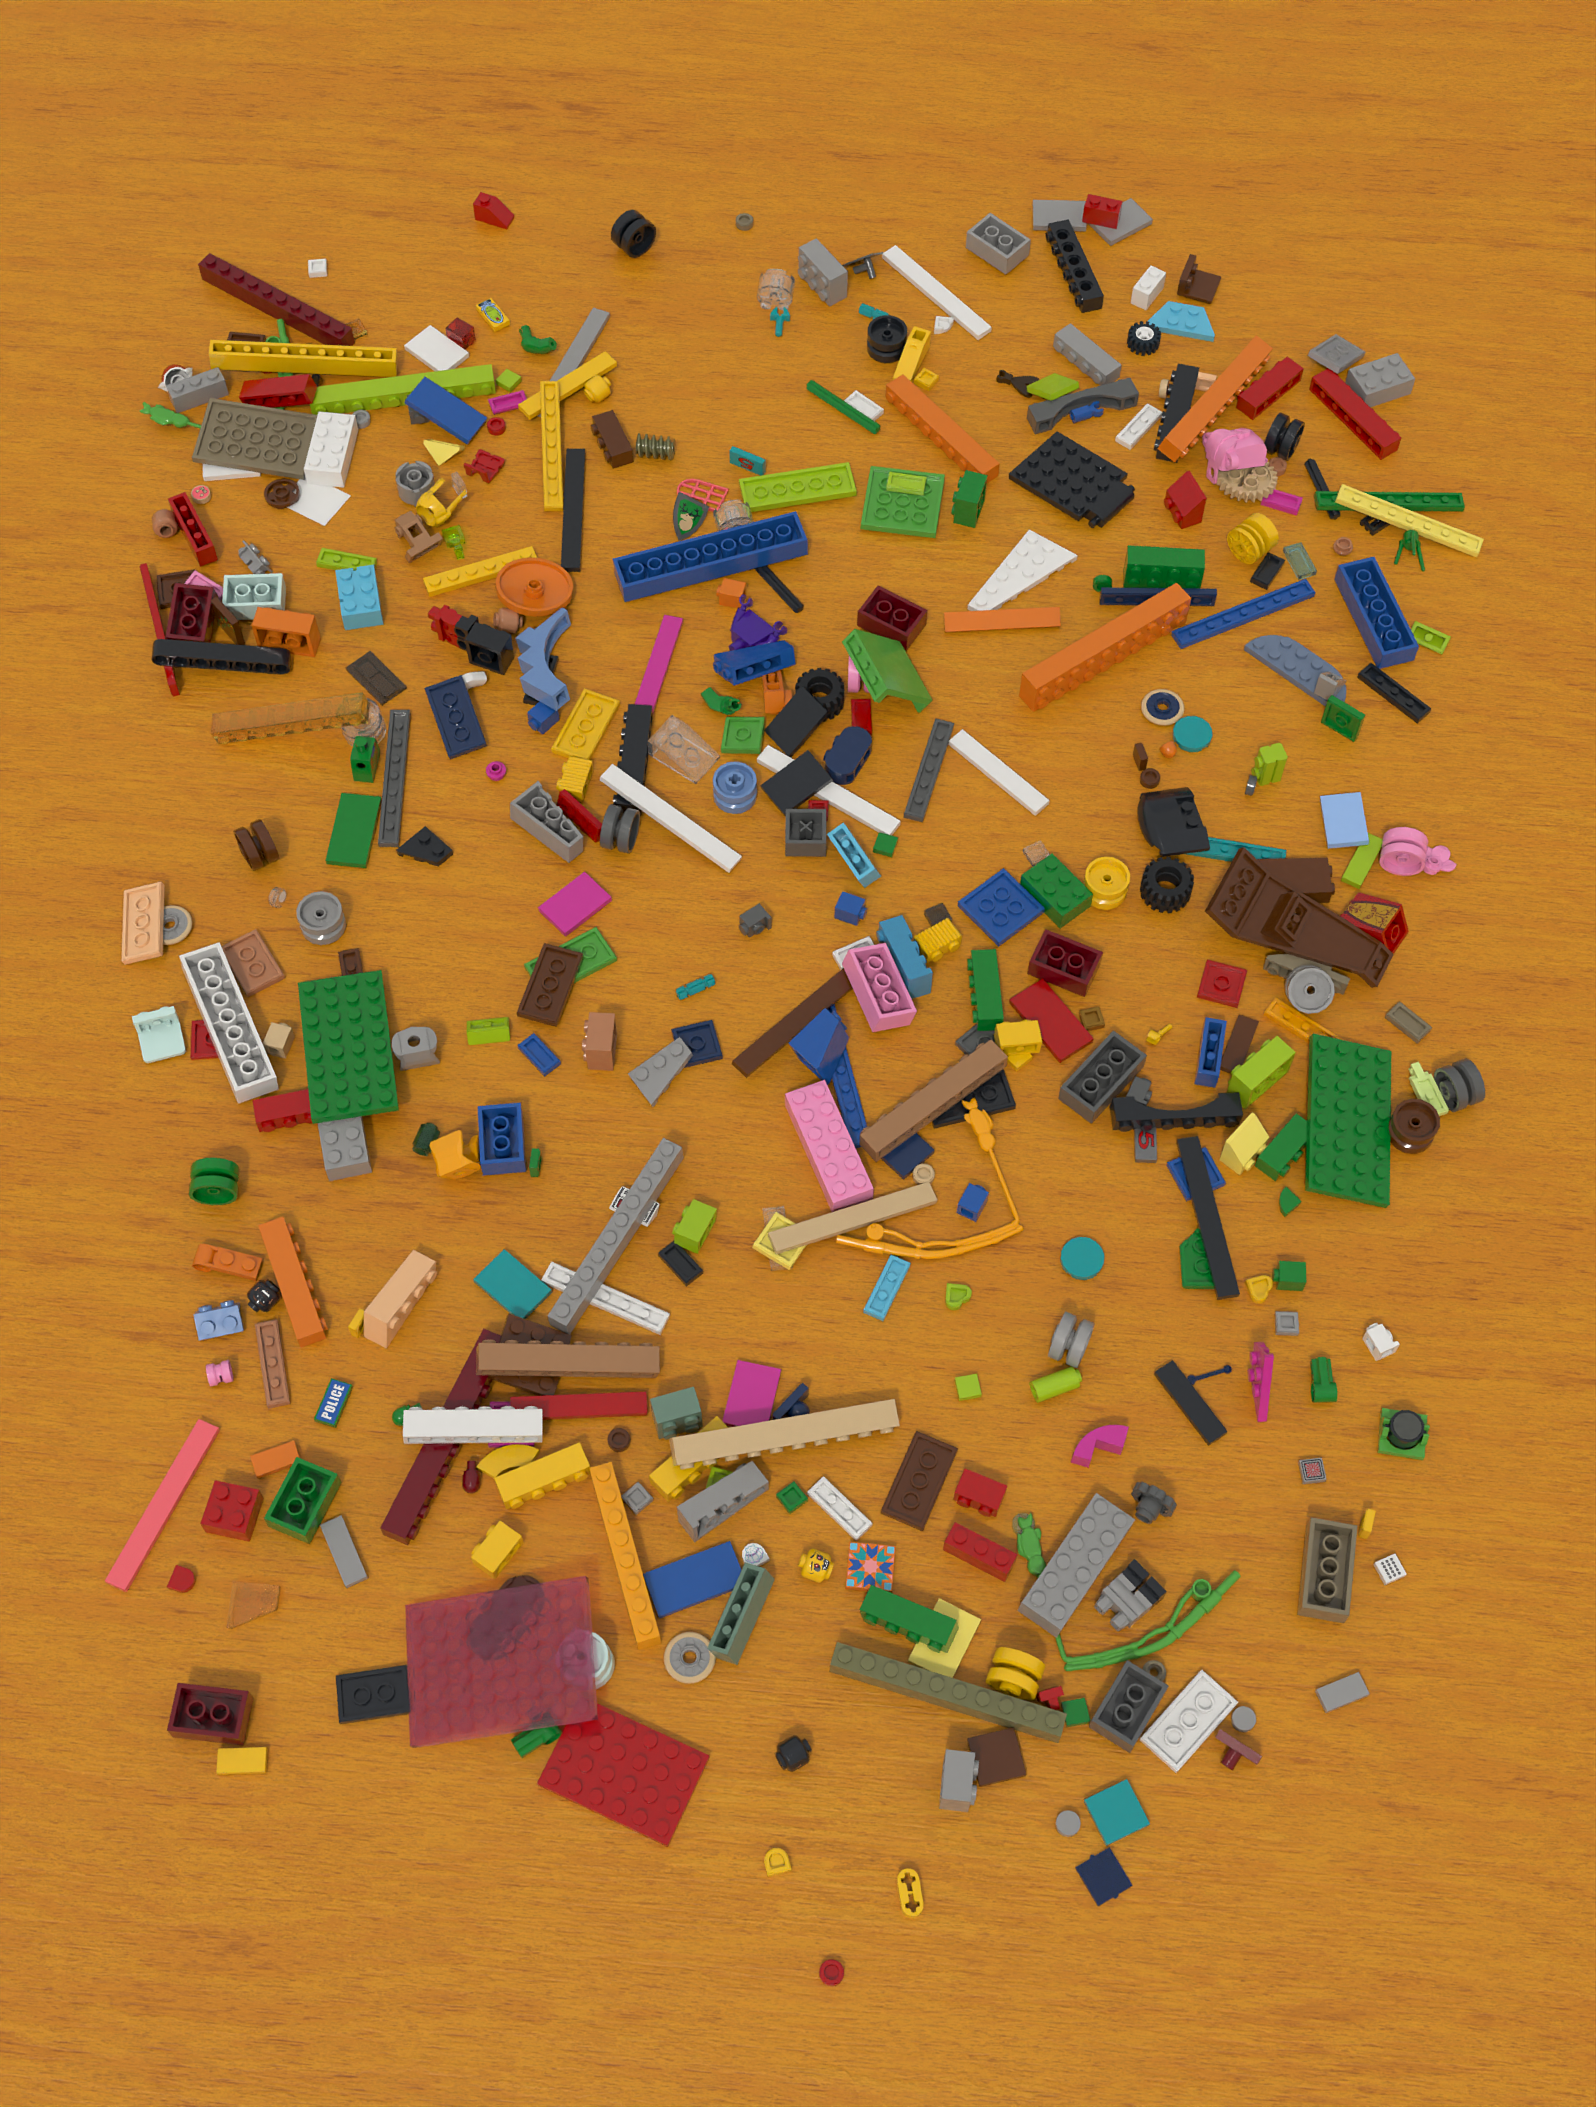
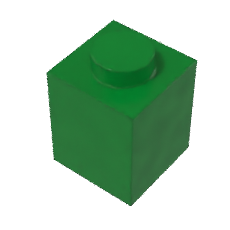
(1290, 1275)

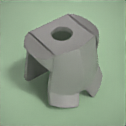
(416, 1056)

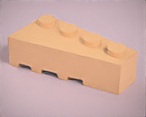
(398, 1298)

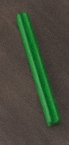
(843, 406)

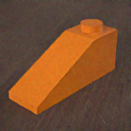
(773, 692)

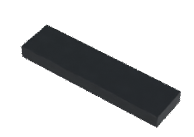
(1394, 693)
(1190, 1403)

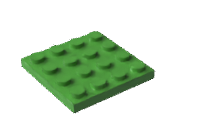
(902, 511)

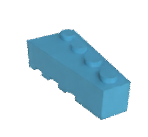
(906, 956)

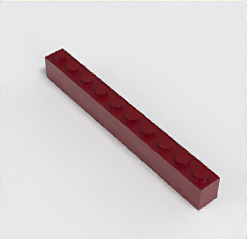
(275, 302)
(434, 1458)

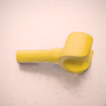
(1154, 1037)

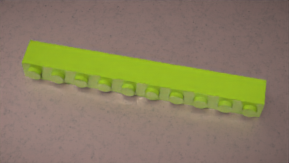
(394, 390)

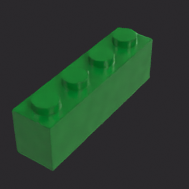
(986, 989)
(908, 1619)

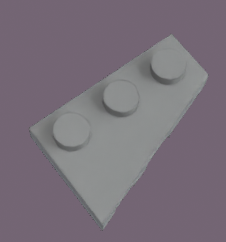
(659, 1070)

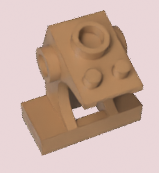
(420, 544)

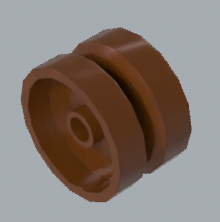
(253, 846)
(1413, 1126)

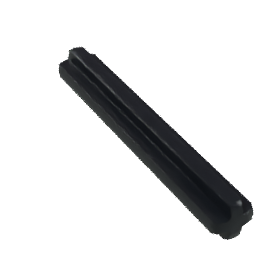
(1319, 483)

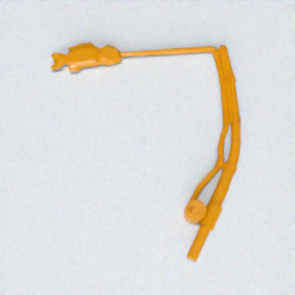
(982, 1127)

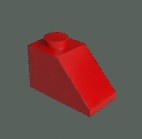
(492, 211)

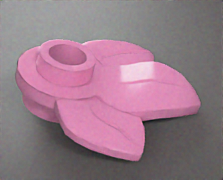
(1437, 860)

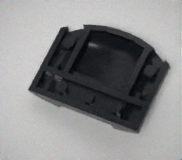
(1172, 822)

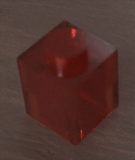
(461, 333)

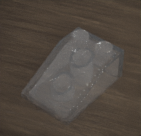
(682, 750)

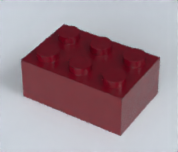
(191, 613)
(892, 617)
(1065, 963)
(210, 1714)

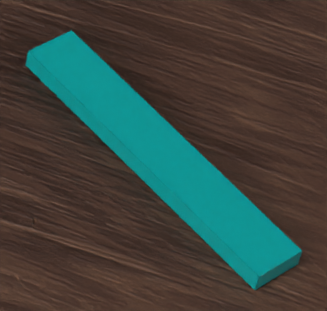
(1226, 850)

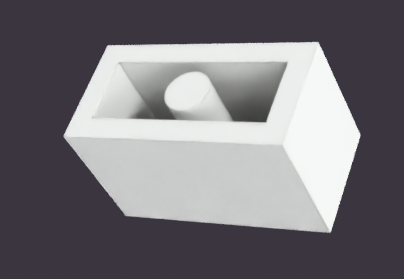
(1148, 287)

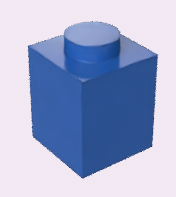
(542, 717)
(850, 908)
(972, 1202)

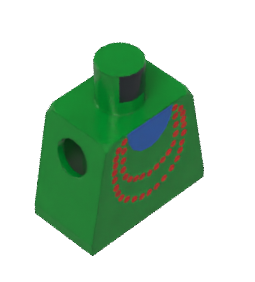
(364, 751)

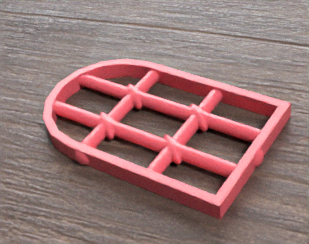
(711, 492)

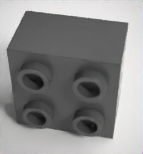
(805, 832)

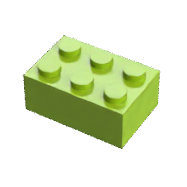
(1261, 1071)

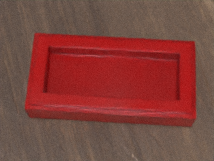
(861, 714)

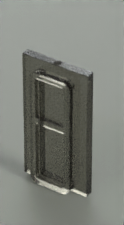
(376, 678)

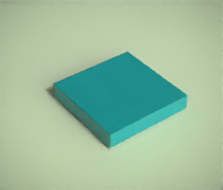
(1116, 1812)

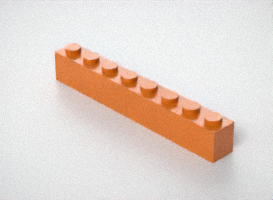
(940, 428)

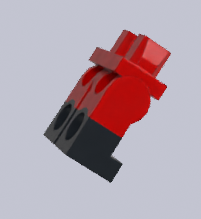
(451, 625)

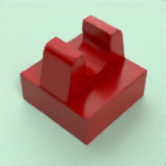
(1050, 1696)

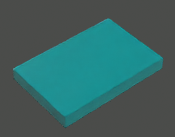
(512, 1285)

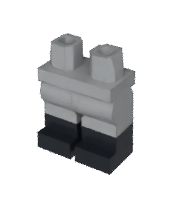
(1122, 1600)

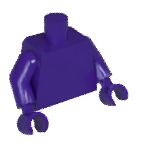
(750, 629)

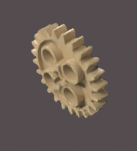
(1255, 485)

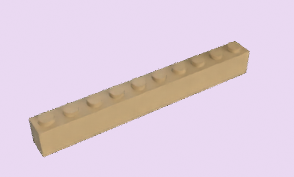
(784, 1432)

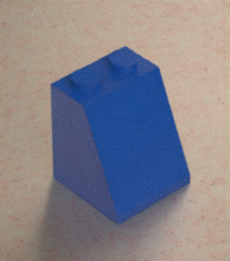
(821, 1044)

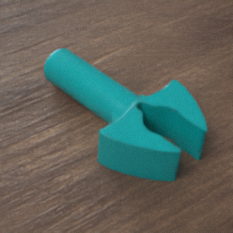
(779, 320)

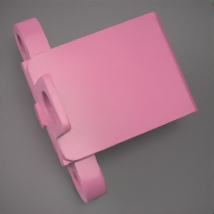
(1233, 450)

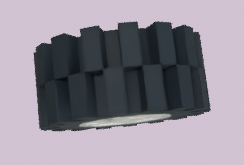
(1143, 338)

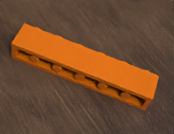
(292, 1281)

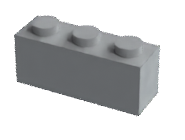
(197, 390)

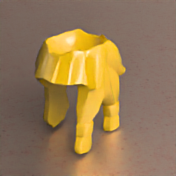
(440, 514)

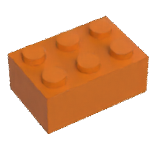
(286, 630)

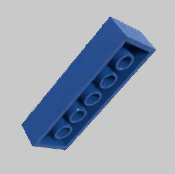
(1376, 612)

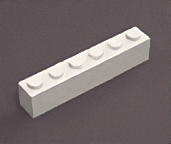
(472, 1426)

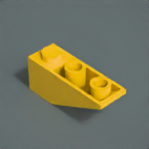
(913, 353)

